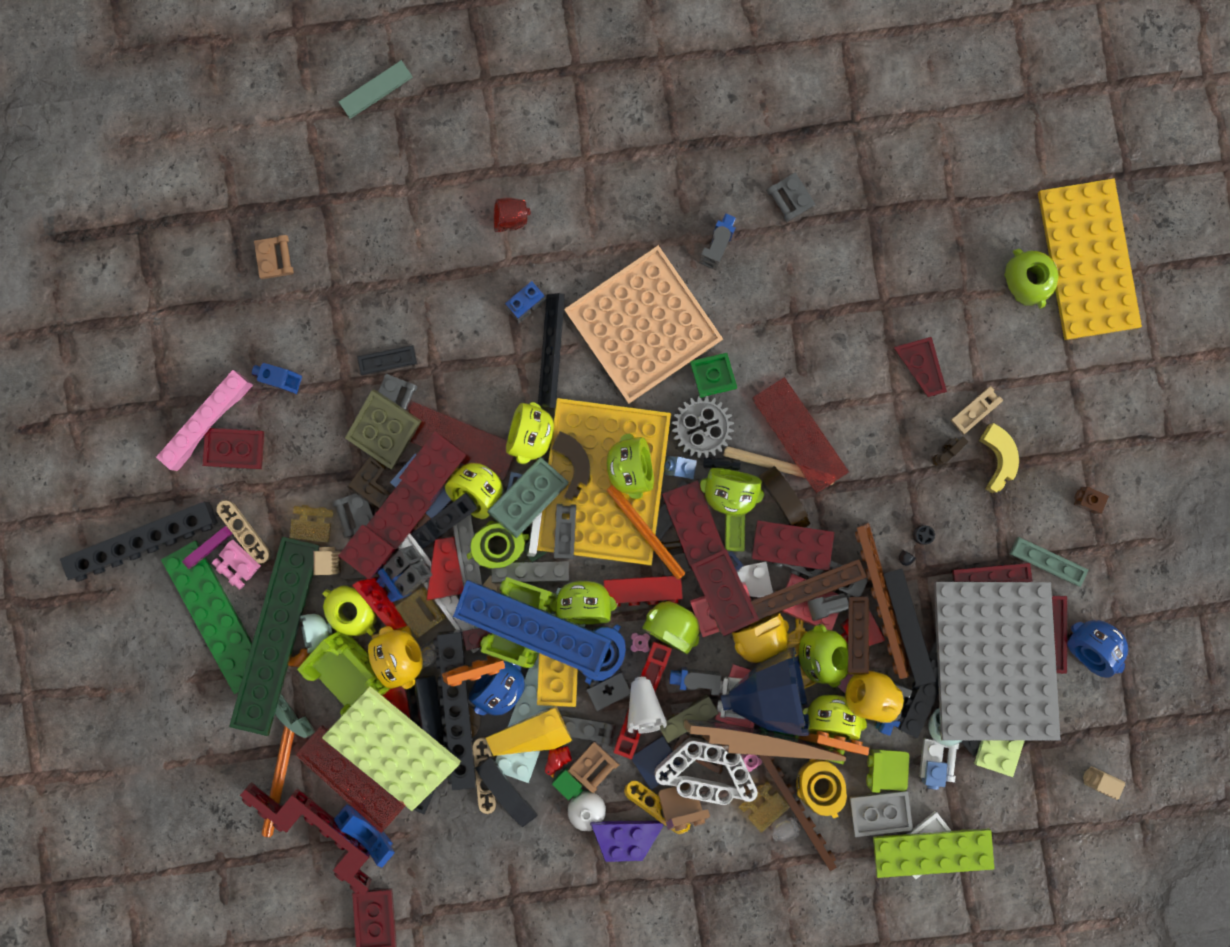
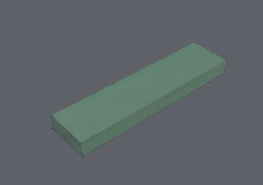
(375, 89)
(1048, 561)

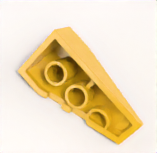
(536, 733)

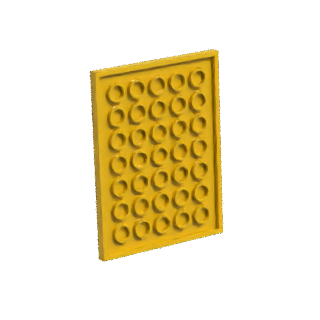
(600, 524)

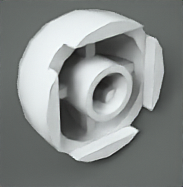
(585, 809)

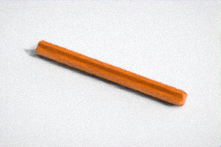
(646, 532)
(279, 776)

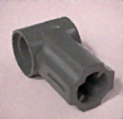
(823, 607)

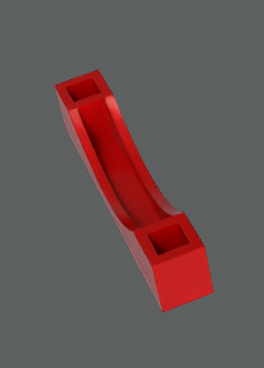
(652, 670)

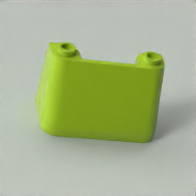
(508, 650)
(342, 668)

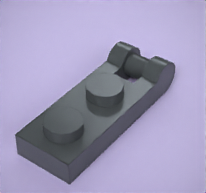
(565, 532)
(589, 729)

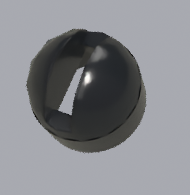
(906, 558)

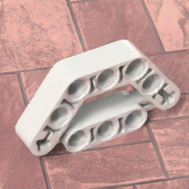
(674, 779)

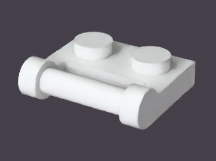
(934, 752)

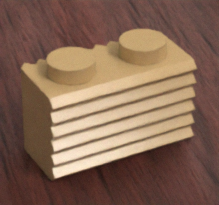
(326, 561)
(1103, 782)

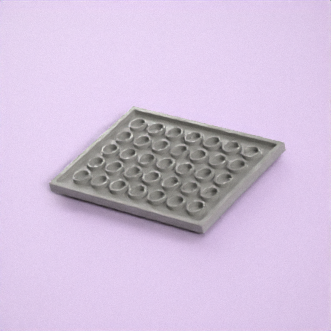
(996, 661)

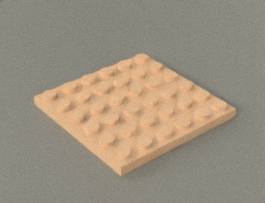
(643, 324)

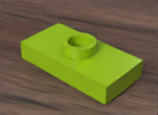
(735, 532)

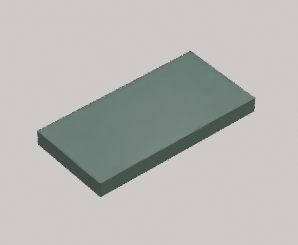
(528, 497)

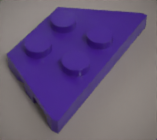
(625, 839)

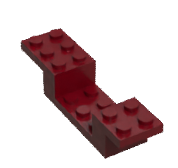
(404, 508)
(299, 804)

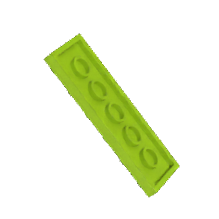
(933, 853)

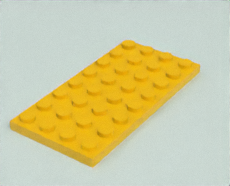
(1091, 258)

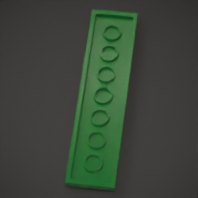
(211, 613)

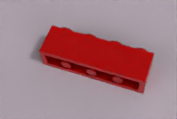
(644, 589)

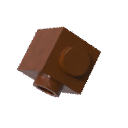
(1090, 500)

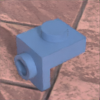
(680, 467)
(935, 774)

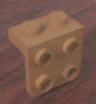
(680, 810)

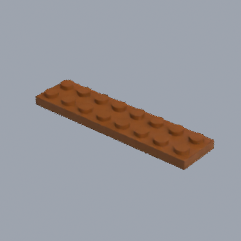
(882, 595)

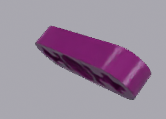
(207, 547)

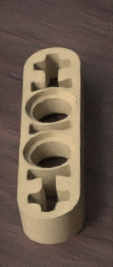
(245, 530)
(481, 799)

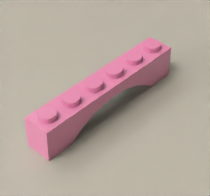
(187, 438)

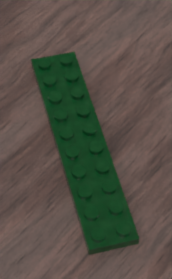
(274, 637)

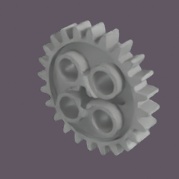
(709, 442)

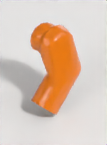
(299, 658)

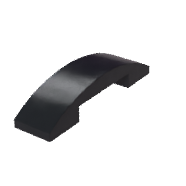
(444, 520)
(505, 793)

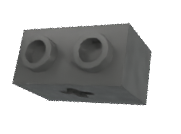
(602, 699)

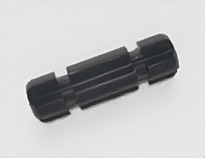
(721, 463)

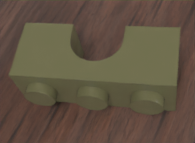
(698, 710)

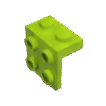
(887, 770)

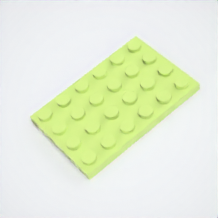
(391, 748)

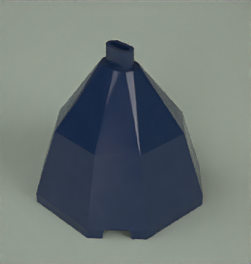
(772, 695)

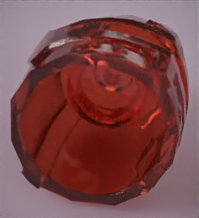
(510, 214)

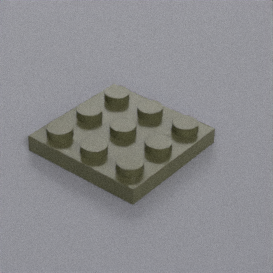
(383, 429)

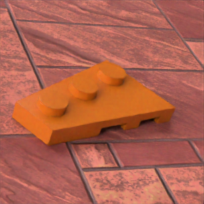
(478, 668)
(838, 742)

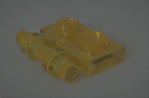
(311, 530)
(768, 810)

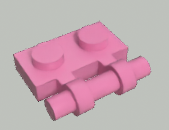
(239, 560)

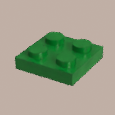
(713, 375)

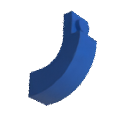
(358, 827)

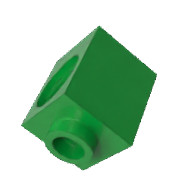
(567, 784)

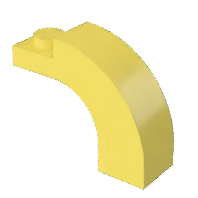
(1006, 454)

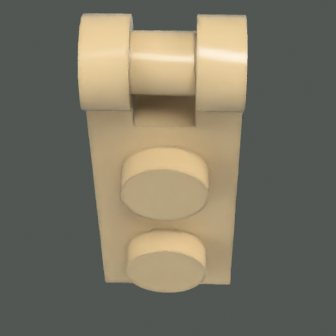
(976, 410)

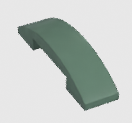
(286, 715)

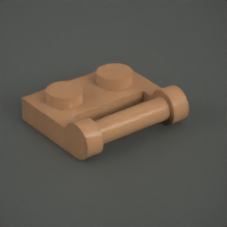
(267, 257)
(588, 762)

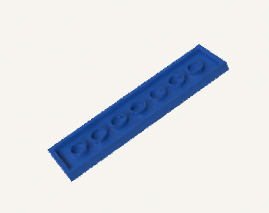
(532, 628)

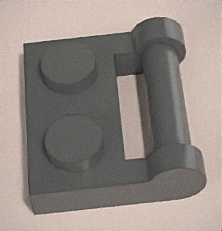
(796, 194)
(392, 387)
(360, 510)

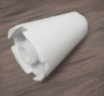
(644, 708)

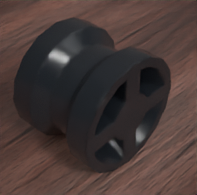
(927, 536)

